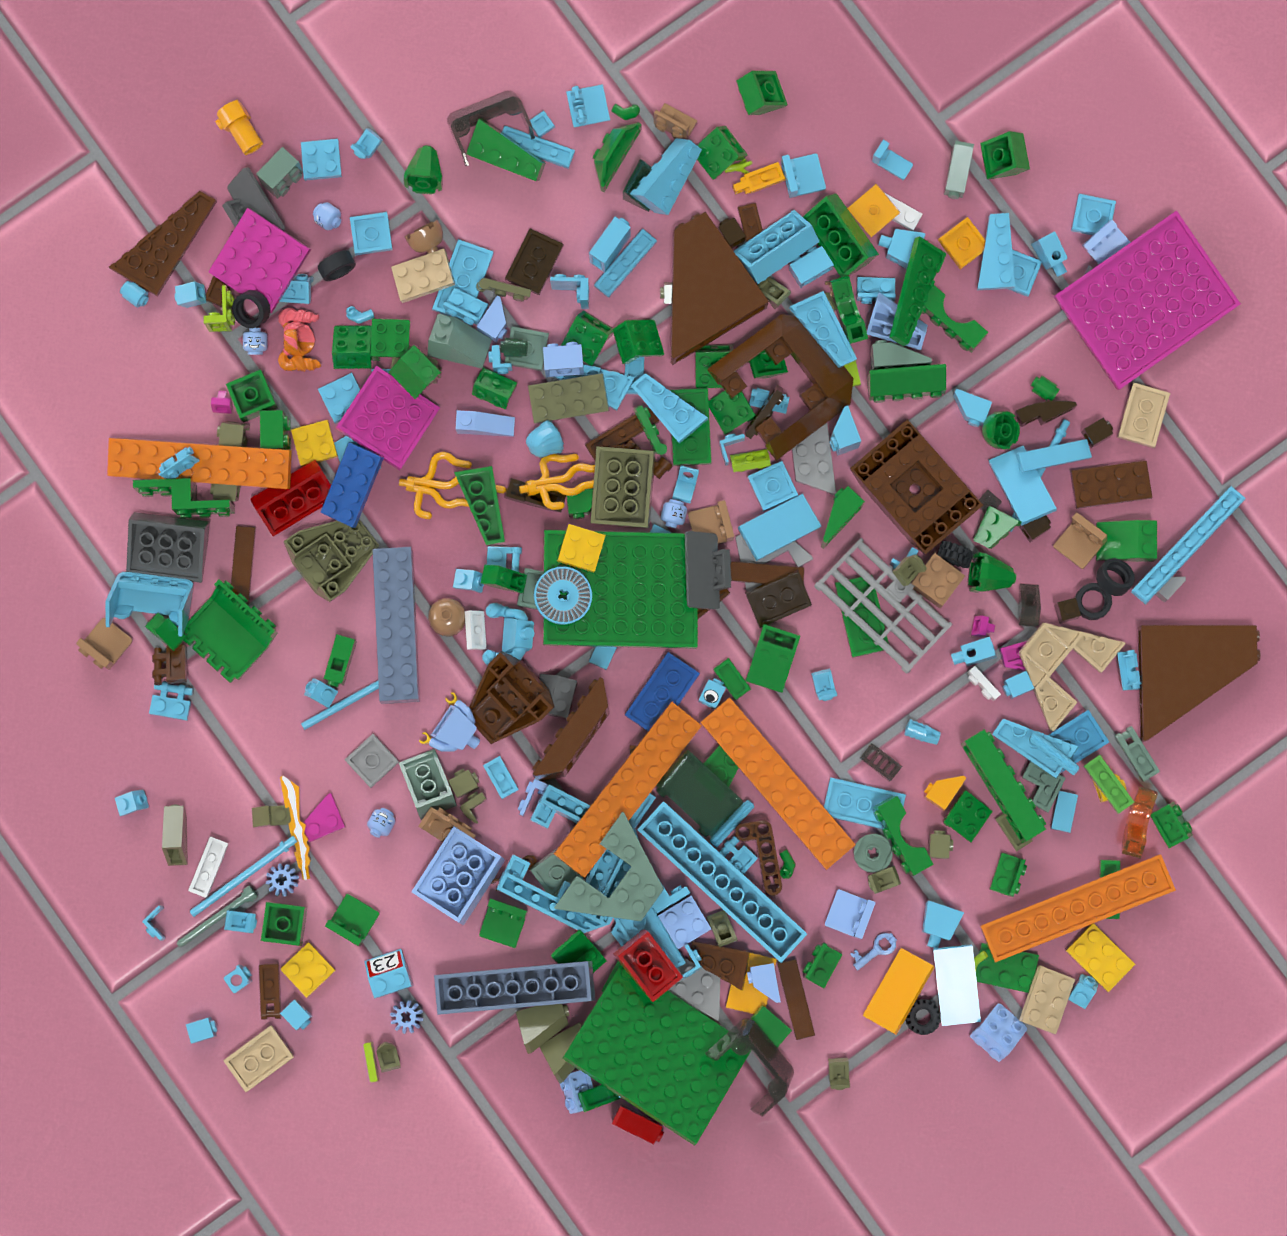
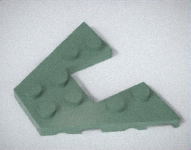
(633, 894)

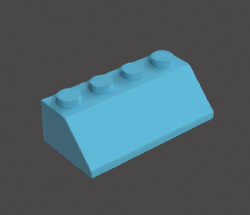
(776, 246)

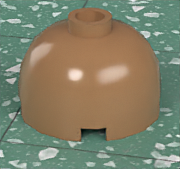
(426, 238)
(447, 617)

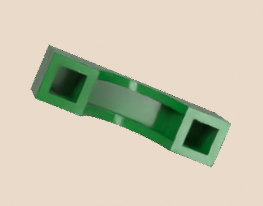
(967, 334)
(890, 814)

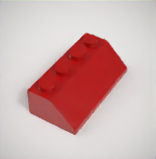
(285, 507)

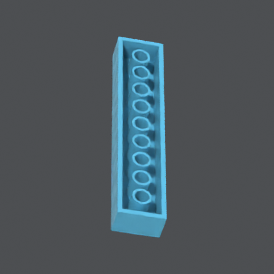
(741, 901)

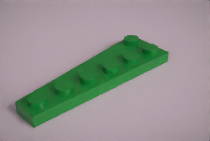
(919, 278)

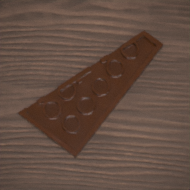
(161, 250)

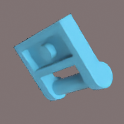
(498, 556)

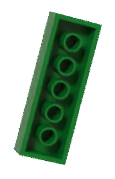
(1003, 786)

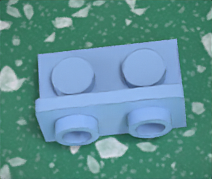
(572, 1085)

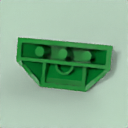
(614, 152)

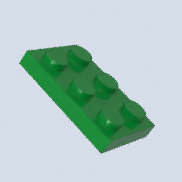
(1010, 973)

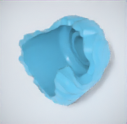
(545, 440)

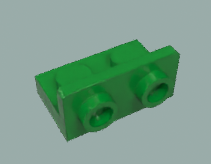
(494, 388)
(1172, 824)
(1008, 875)

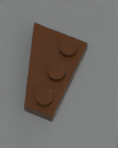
(723, 962)

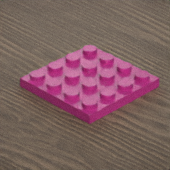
(259, 258)
(387, 418)

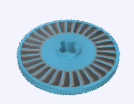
(560, 610)

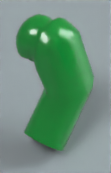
(627, 113)
(788, 866)

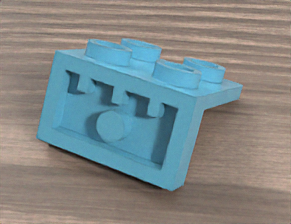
(802, 175)
(578, 283)

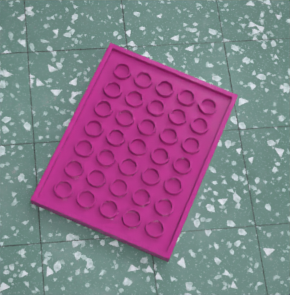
(1147, 300)

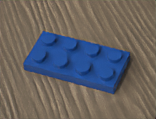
(352, 485)
(666, 685)

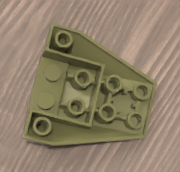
(330, 556)

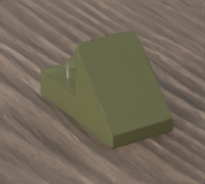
(774, 292)
(270, 816)
(721, 928)

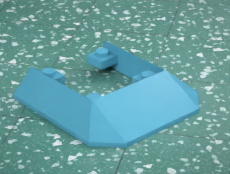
(603, 876)

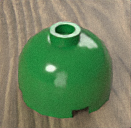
(1001, 430)

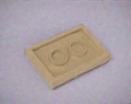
(423, 275)
(1143, 415)
(1047, 999)
(258, 1058)

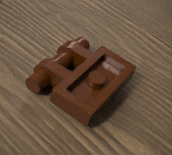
(175, 665)

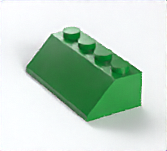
(840, 235)
(906, 382)

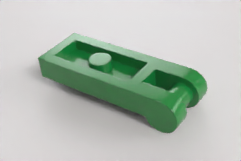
(650, 430)

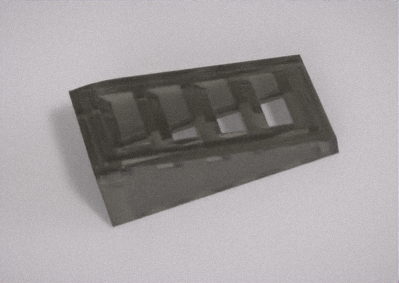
(882, 772)

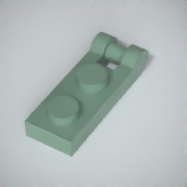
(1137, 754)

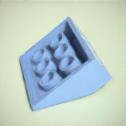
(458, 875)

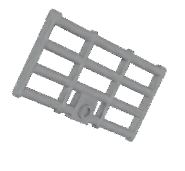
(892, 594)

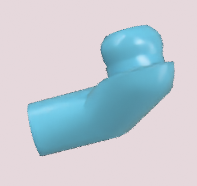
(357, 316)

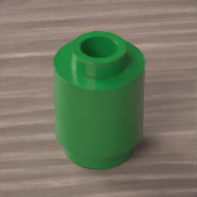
(1044, 388)

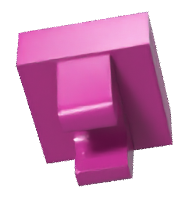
(222, 403)
(981, 626)

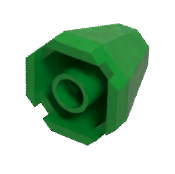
(424, 172)
(989, 574)

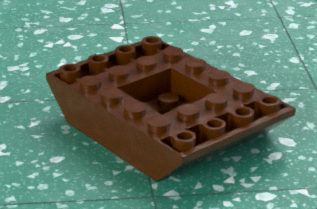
(910, 460)
(575, 736)

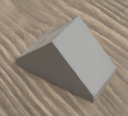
(1170, 588)

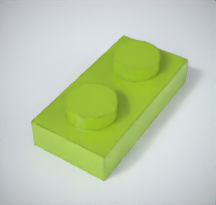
(750, 460)

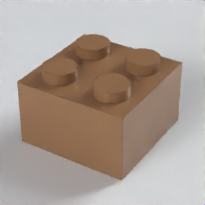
(937, 581)

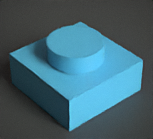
(542, 124)

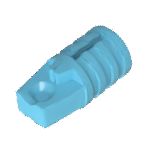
(922, 732)

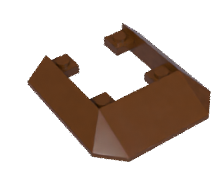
(824, 399)

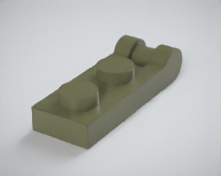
(503, 289)

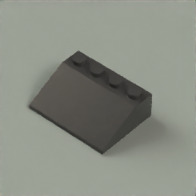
(167, 546)

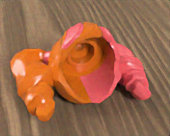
(297, 340)

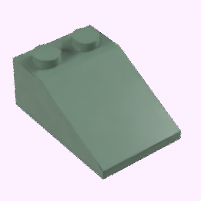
(458, 342)
(890, 355)
(427, 783)

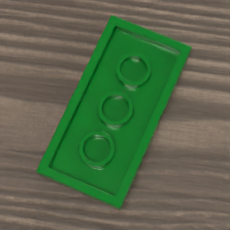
(697, 446)
(858, 640)

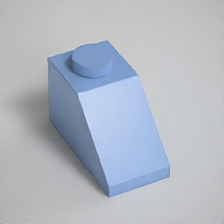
(493, 322)
(765, 980)

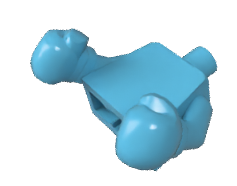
(517, 631)

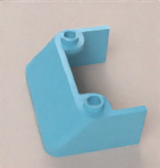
(150, 595)

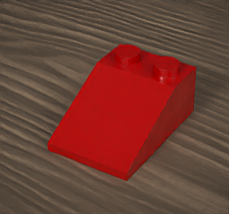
(648, 965)

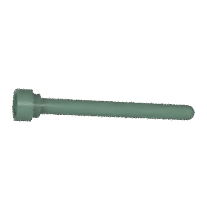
(248, 895)

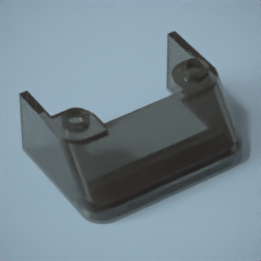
(505, 102)
(747, 1037)

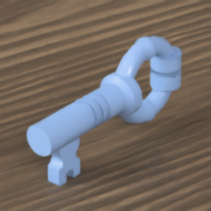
(877, 950)

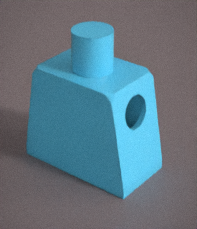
(899, 245)
(1050, 246)
(984, 651)
(940, 922)

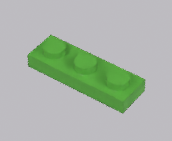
(1108, 784)

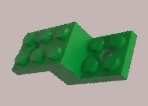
(184, 497)

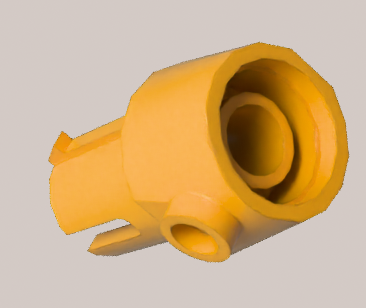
(236, 119)

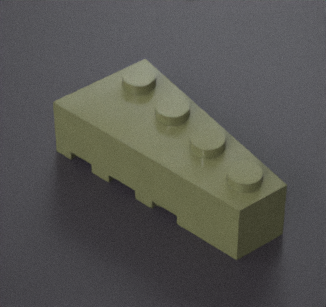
(230, 435)

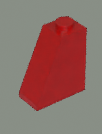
(638, 1125)

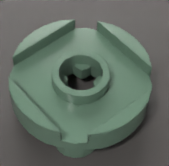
(883, 850)

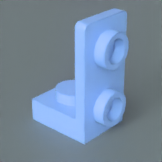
(532, 786)

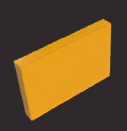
(750, 998)

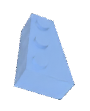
(882, 321)

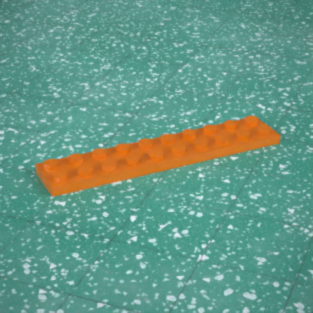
(216, 466)
(777, 783)
(628, 787)
(1077, 908)

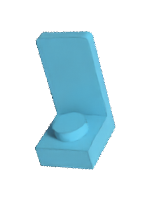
(891, 161)

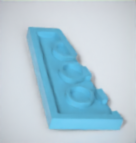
(997, 259)
(823, 325)
(615, 383)
(671, 410)
(1018, 739)

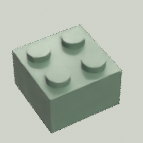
(280, 173)

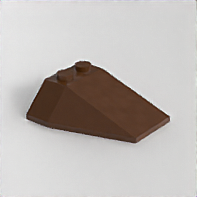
(509, 698)

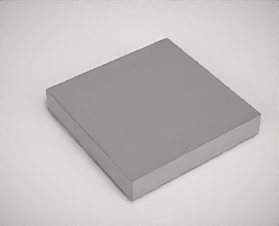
(371, 760)

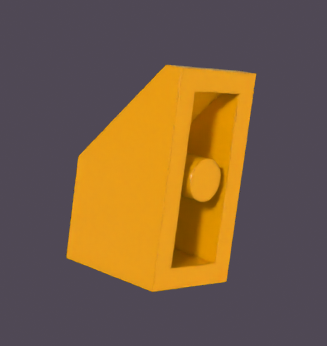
(943, 791)

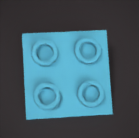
(588, 105)

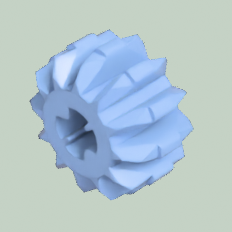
(287, 884)
(399, 1017)

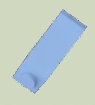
(484, 424)

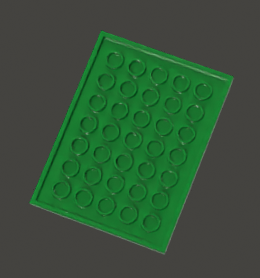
(635, 594)
(655, 1055)

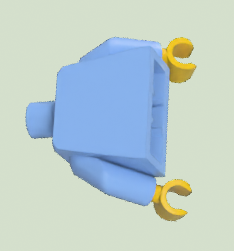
(454, 728)

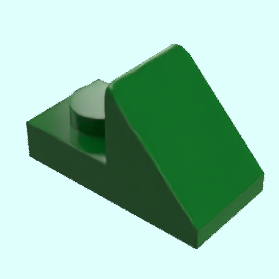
(165, 631)

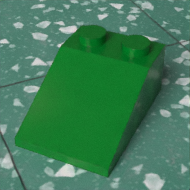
(845, 507)
(1129, 540)

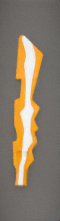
(297, 828)

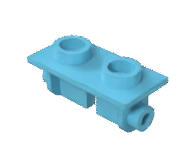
(759, 396)
(172, 469)
(1129, 676)

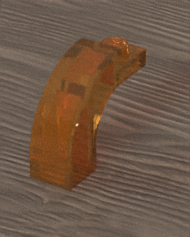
(1137, 822)

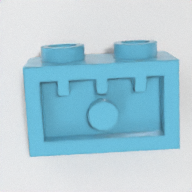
(870, 287)
(298, 290)
(465, 306)

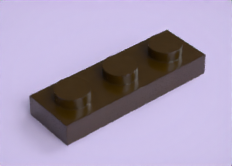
(765, 411)

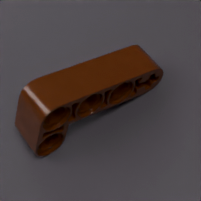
(763, 858)

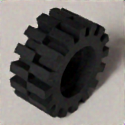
(955, 554)
(934, 1021)

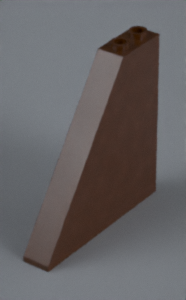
(708, 288)
(1187, 666)

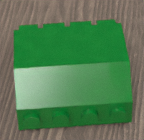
(229, 632)

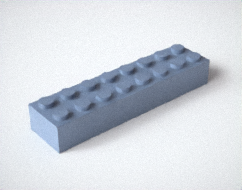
(396, 625)
(514, 987)

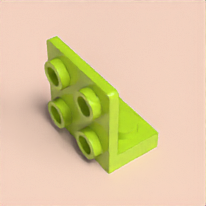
(220, 323)

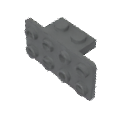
(249, 194)
(706, 570)

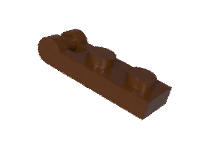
(269, 990)

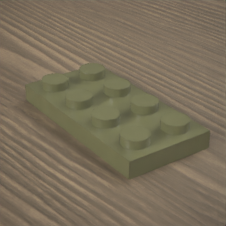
(568, 398)

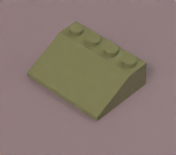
(623, 487)

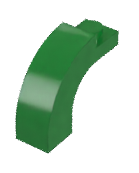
(847, 310)

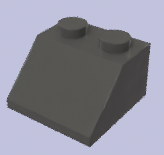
(562, 693)

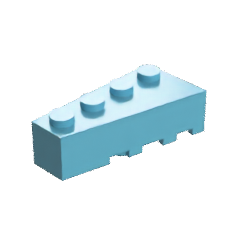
(667, 177)

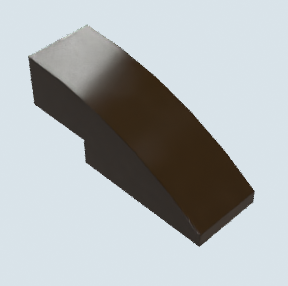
(1043, 411)
(513, 493)

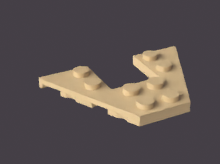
(1045, 653)

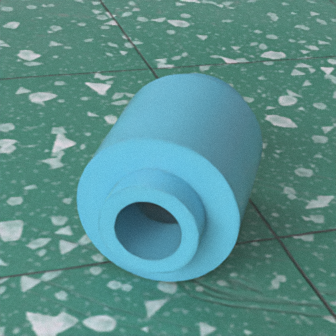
(134, 294)

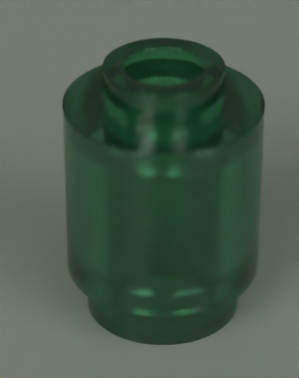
(514, 347)

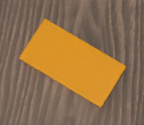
(898, 991)

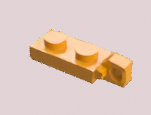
(760, 179)

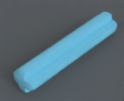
(1054, 753)
(732, 823)

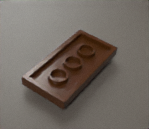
(1111, 484)

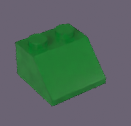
(761, 92)
(1005, 155)
(415, 371)

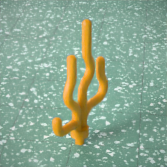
(548, 484)
(423, 485)

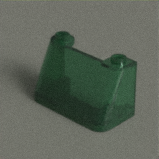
(699, 793)

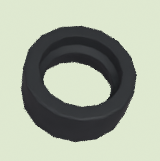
(336, 265)
(240, 314)
(1122, 570)
(1107, 602)

